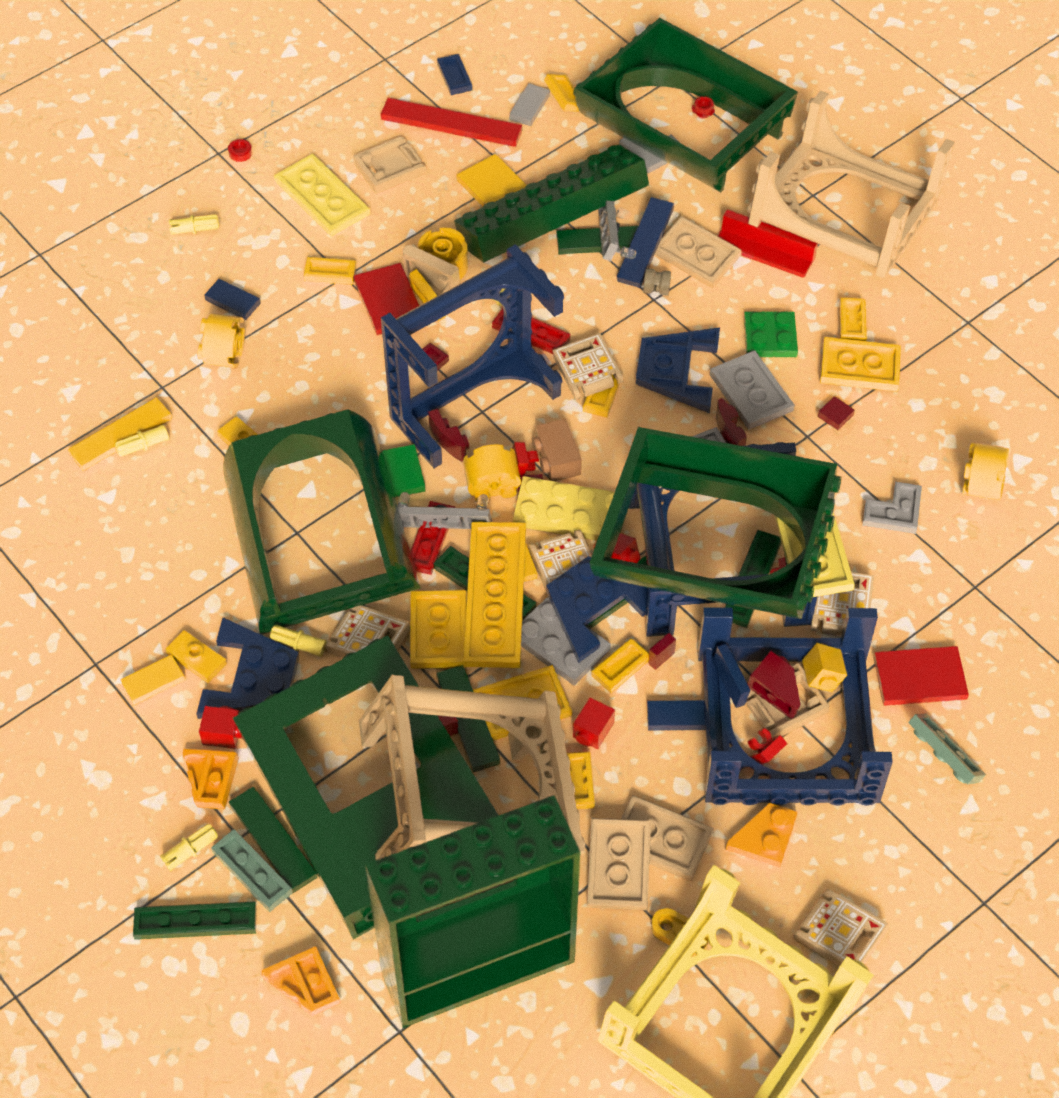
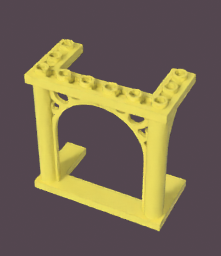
(714, 911)

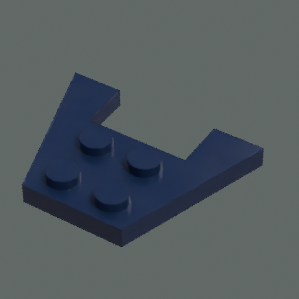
(666, 365)
(582, 597)
(261, 671)

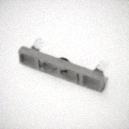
(609, 231)
(443, 516)

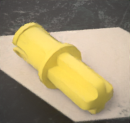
(193, 224)
(141, 441)
(298, 640)
(189, 846)

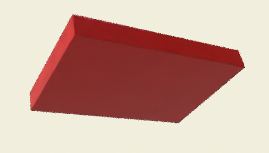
(385, 292)
(920, 675)

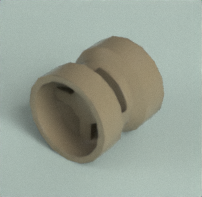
(657, 281)

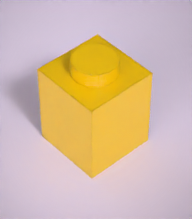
(824, 667)

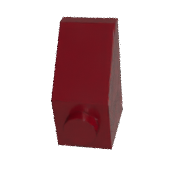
(777, 684)

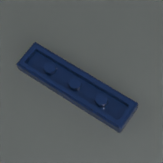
(646, 242)

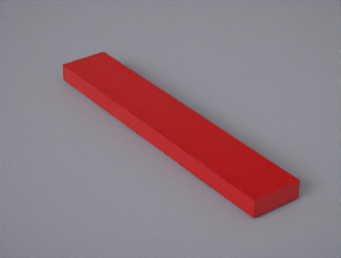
(451, 122)

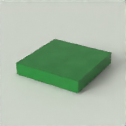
(404, 470)

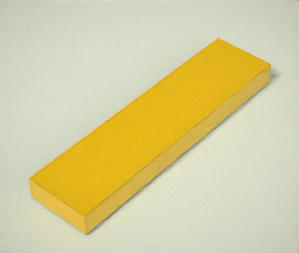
(102, 443)

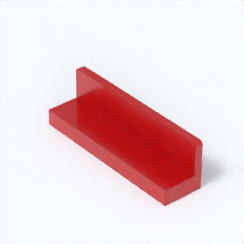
(769, 244)

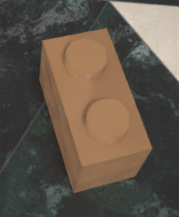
(557, 450)

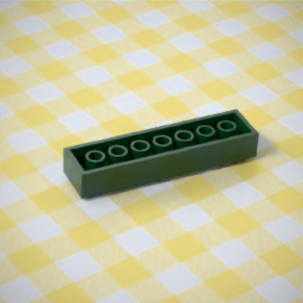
(552, 202)

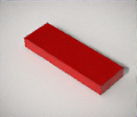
(543, 335)
(428, 544)

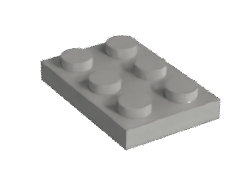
(751, 390)
(547, 641)

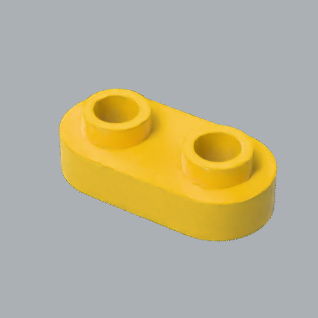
(675, 920)

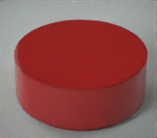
(240, 150)

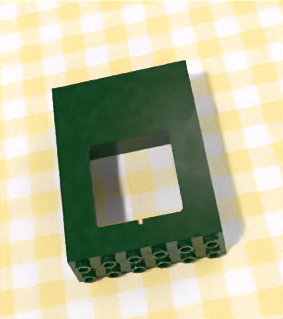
(349, 839)
(486, 939)

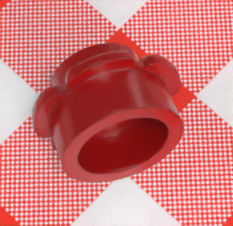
(703, 107)

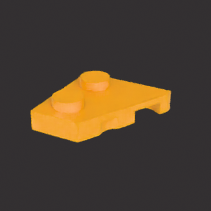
(210, 776)
(765, 835)
(304, 981)

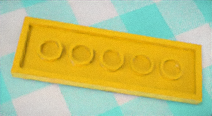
(495, 595)

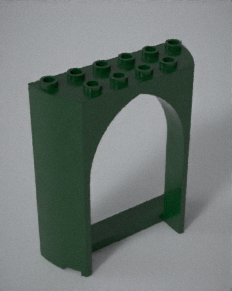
(679, 60)
(357, 445)
(785, 485)

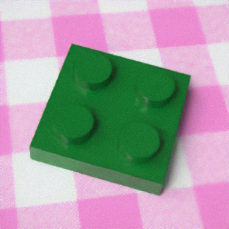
(771, 334)

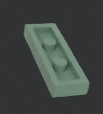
(946, 749)
(251, 870)

